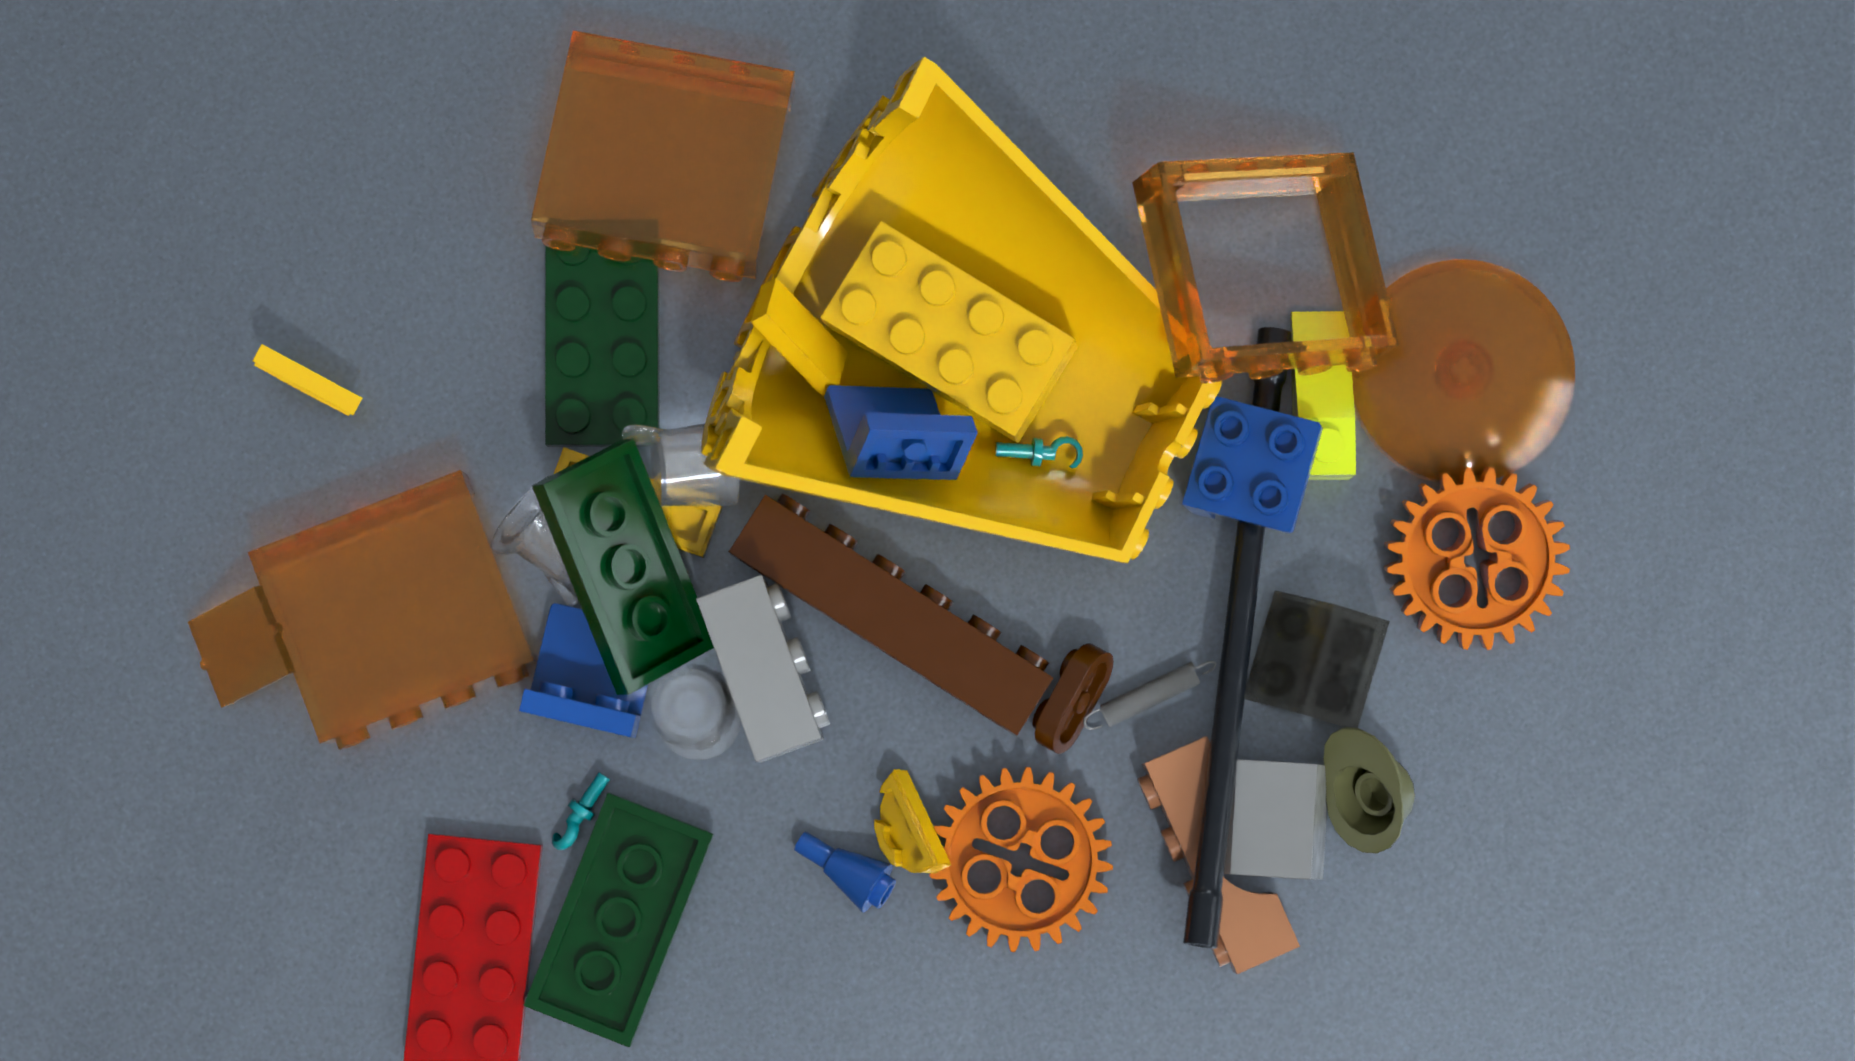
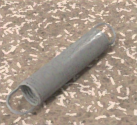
(1149, 694)

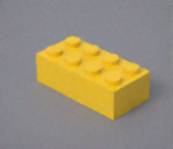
(949, 331)

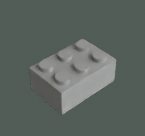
(763, 667)

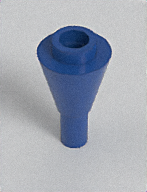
(859, 877)

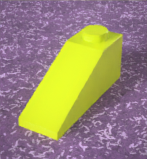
(1326, 398)

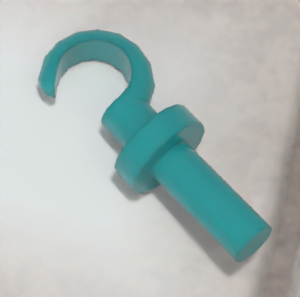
(1037, 451)
(580, 810)

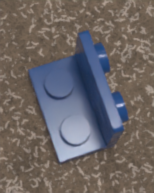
(898, 433)
(1252, 465)
(574, 682)

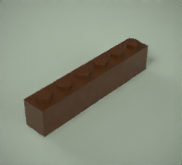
(891, 614)

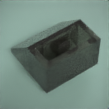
(1316, 660)

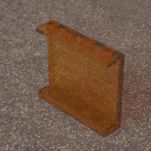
(662, 156)
(393, 610)

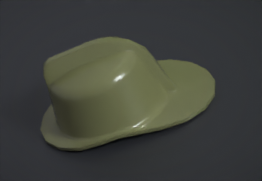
(1365, 790)

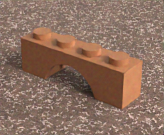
(1251, 922)

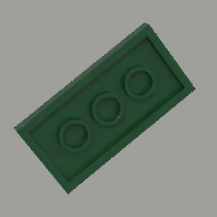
(600, 347)
(624, 566)
(619, 920)

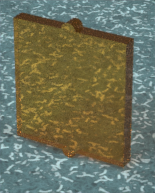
(241, 646)

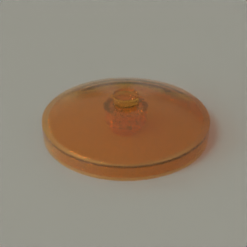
(1474, 375)

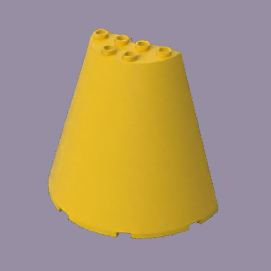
(975, 199)

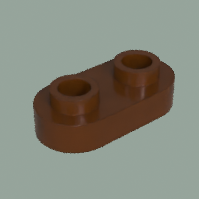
(1080, 685)

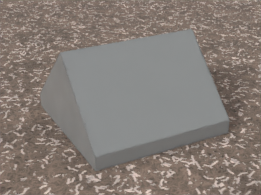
(1277, 820)

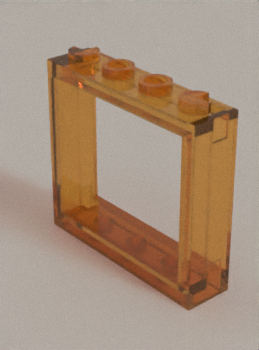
(1349, 239)

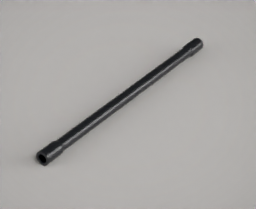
(1206, 896)

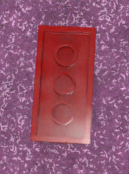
(473, 950)

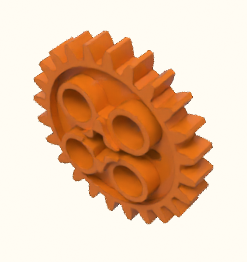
(1527, 549)
(1002, 908)

